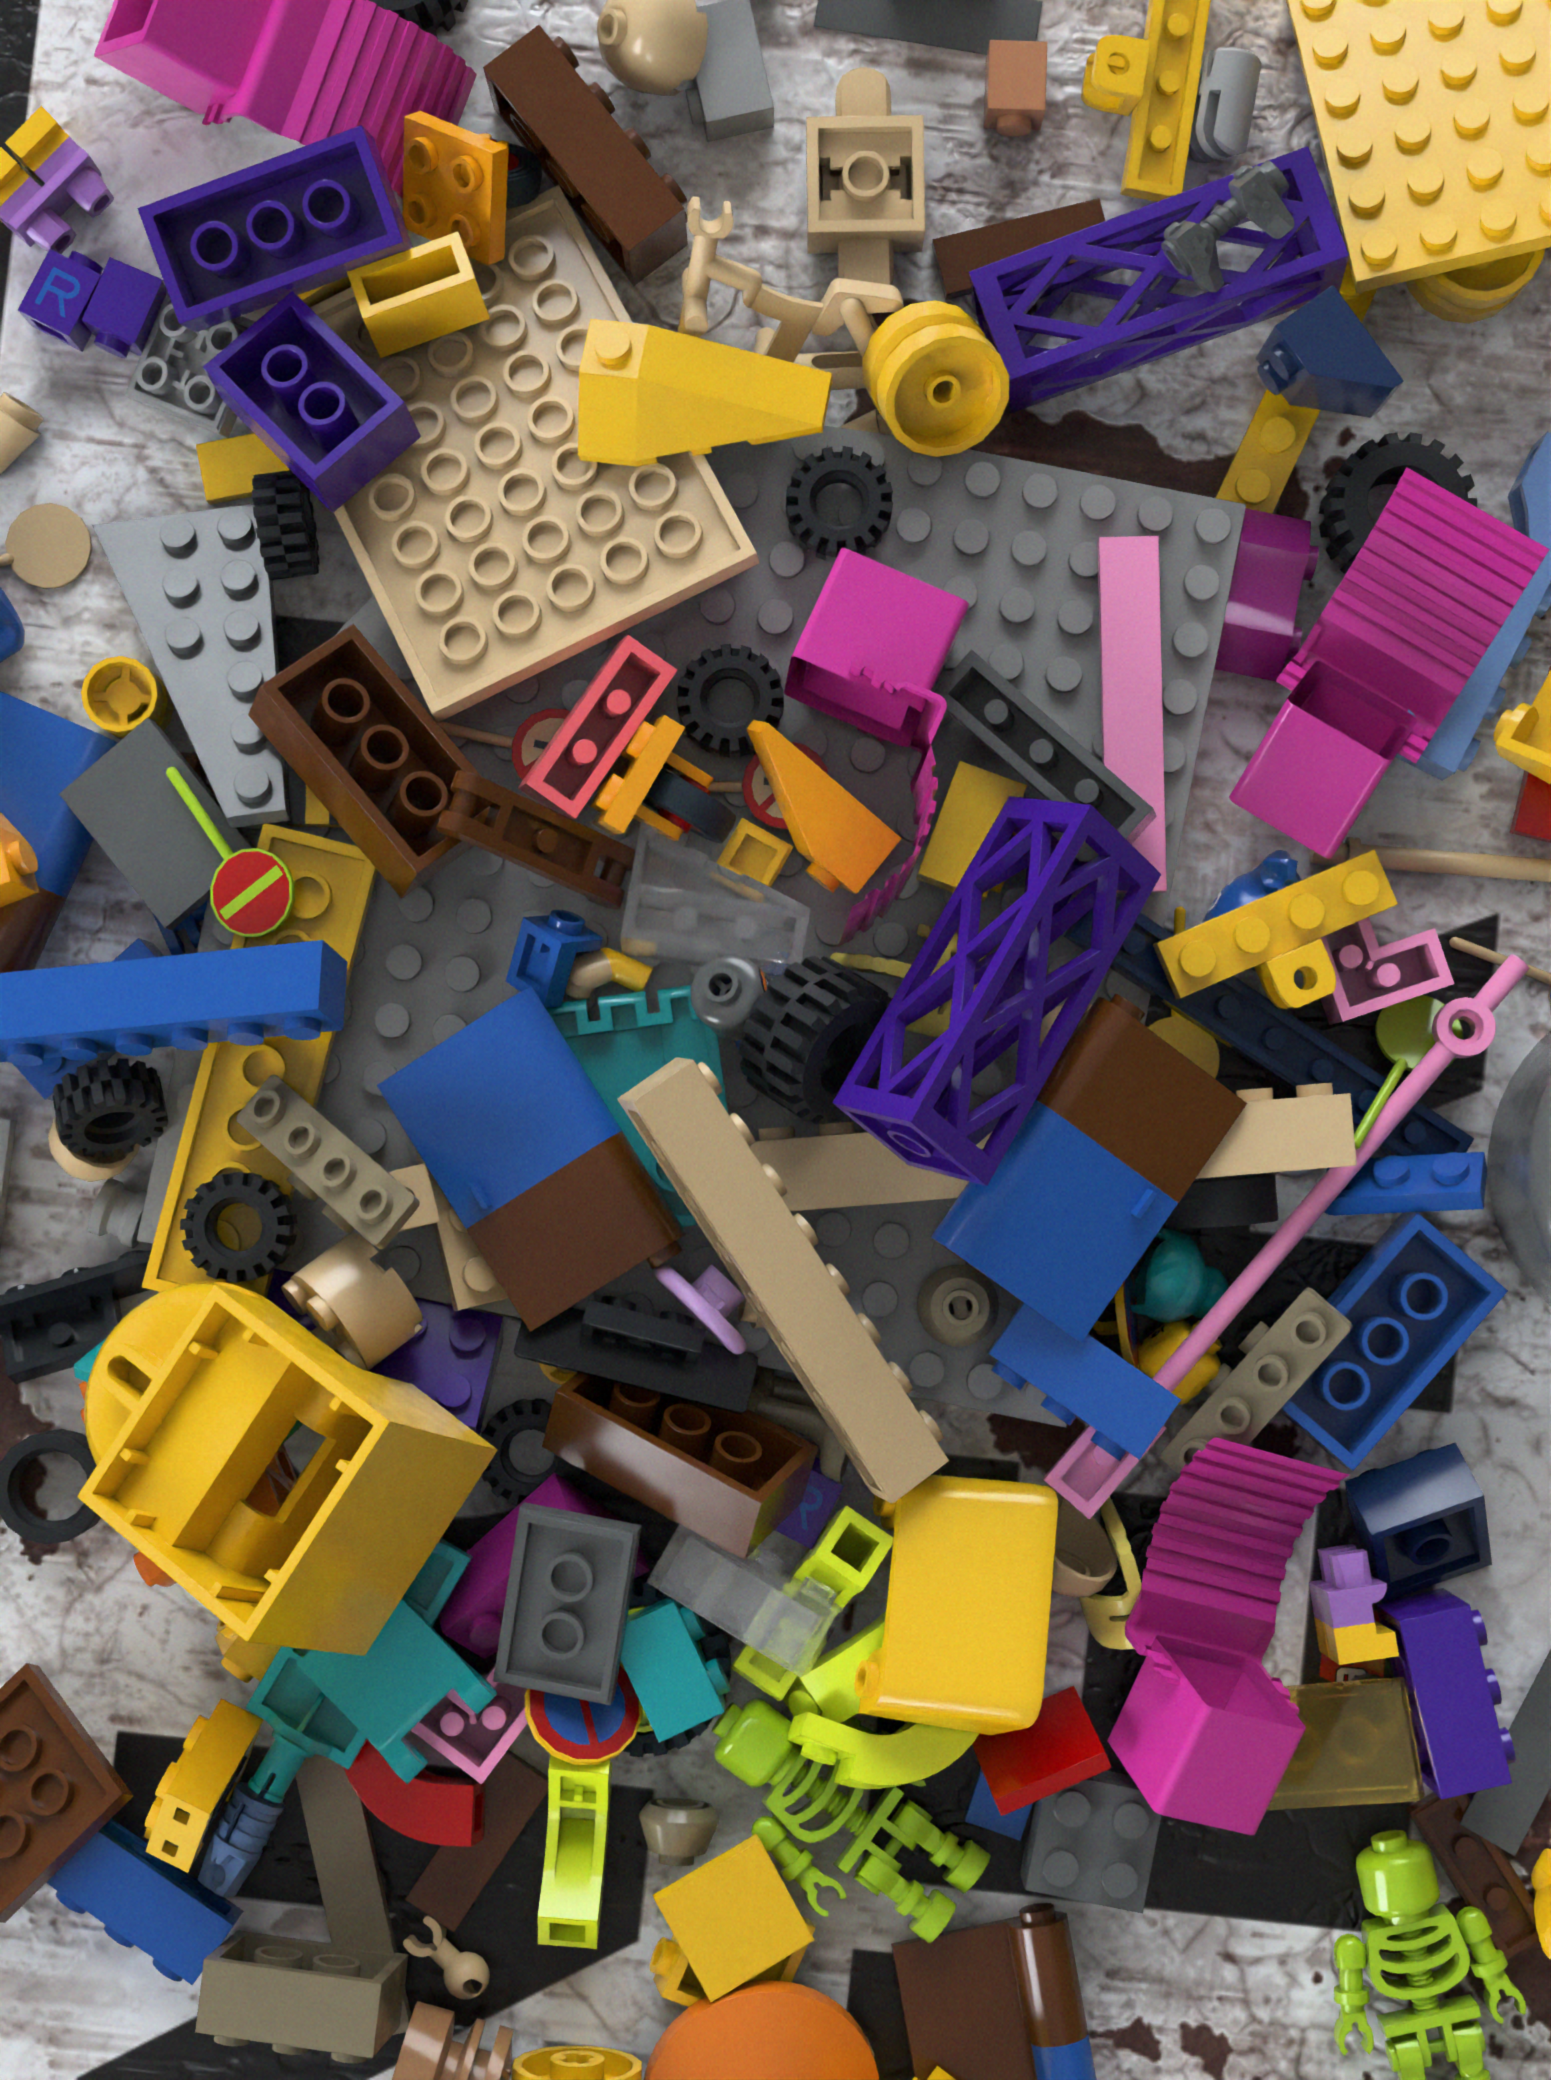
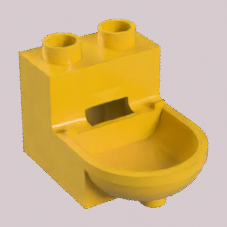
(191, 1414)

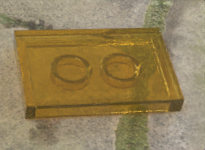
(1353, 1747)

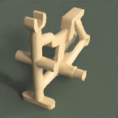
(843, 303)

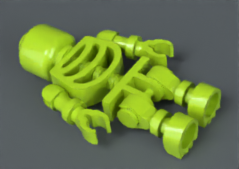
(757, 1752)
(1402, 1888)

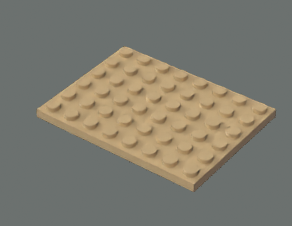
(489, 527)

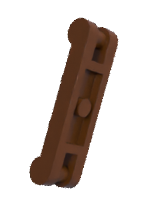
(537, 839)

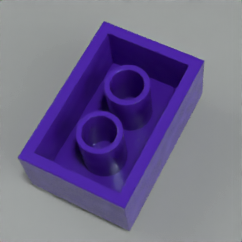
(312, 401)
(1449, 1692)

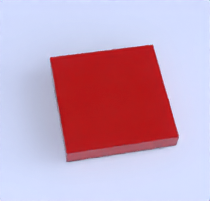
(1042, 1758)

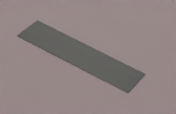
(938, 23)
(1508, 1810)

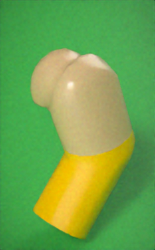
(605, 966)

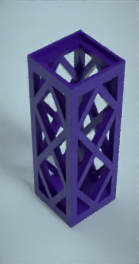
(1012, 285)
(914, 1119)

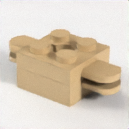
(865, 180)

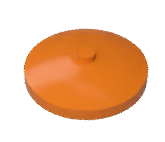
(764, 2035)

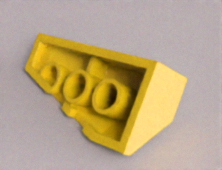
(674, 393)

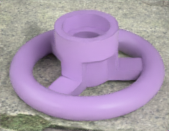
(708, 1301)

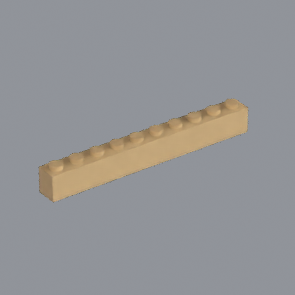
(858, 1170)

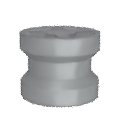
(117, 1212)

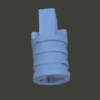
(238, 1840)

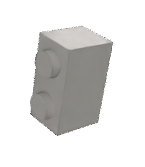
(732, 81)

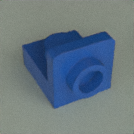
(547, 953)

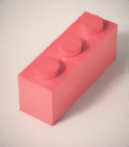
(597, 728)

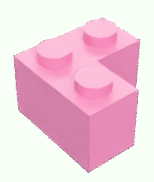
(1383, 975)
(474, 1739)

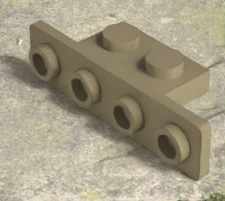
(327, 1164)
(1266, 1378)

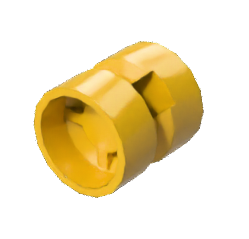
(123, 694)

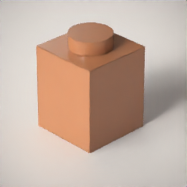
(1015, 86)

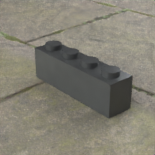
(1039, 746)

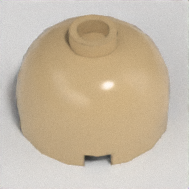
(652, 43)

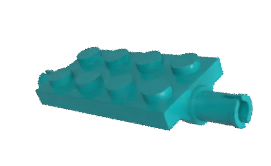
(304, 1717)

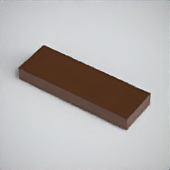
(981, 246)
(1478, 1872)
(460, 1873)

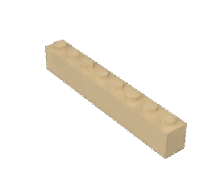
(784, 1278)

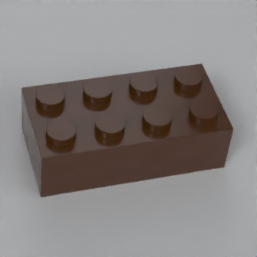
(588, 153)
(367, 755)
(692, 1462)

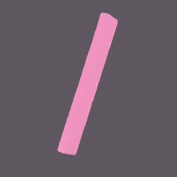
(1133, 679)

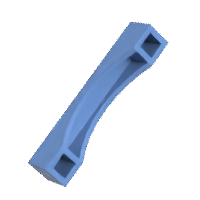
(1480, 698)

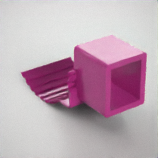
(291, 66)
(1389, 641)
(875, 663)
(1204, 1717)

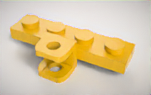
(1160, 85)
(1279, 934)

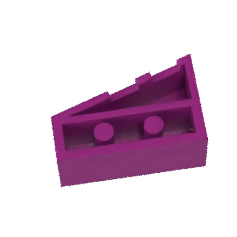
(478, 1601)

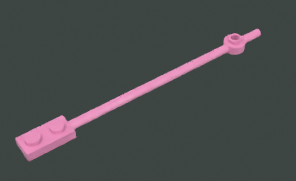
(1087, 1472)

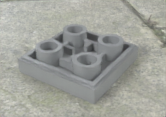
(173, 374)

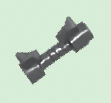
(1254, 195)

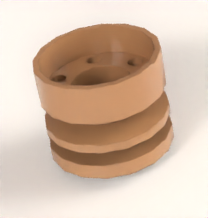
(433, 2055)

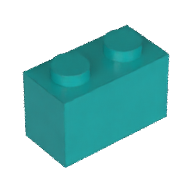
(671, 1669)

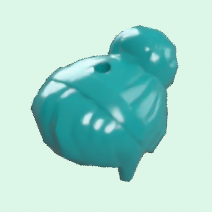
(1176, 1280)

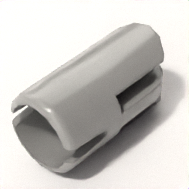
(1224, 104)

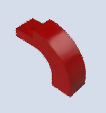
(425, 1809)

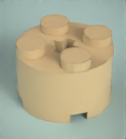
(355, 1302)

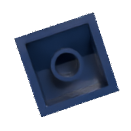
(1327, 360)
(1420, 1520)

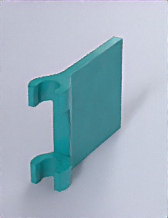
(396, 1684)

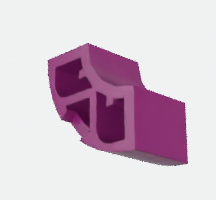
(1264, 595)

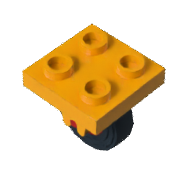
(464, 184)
(680, 801)

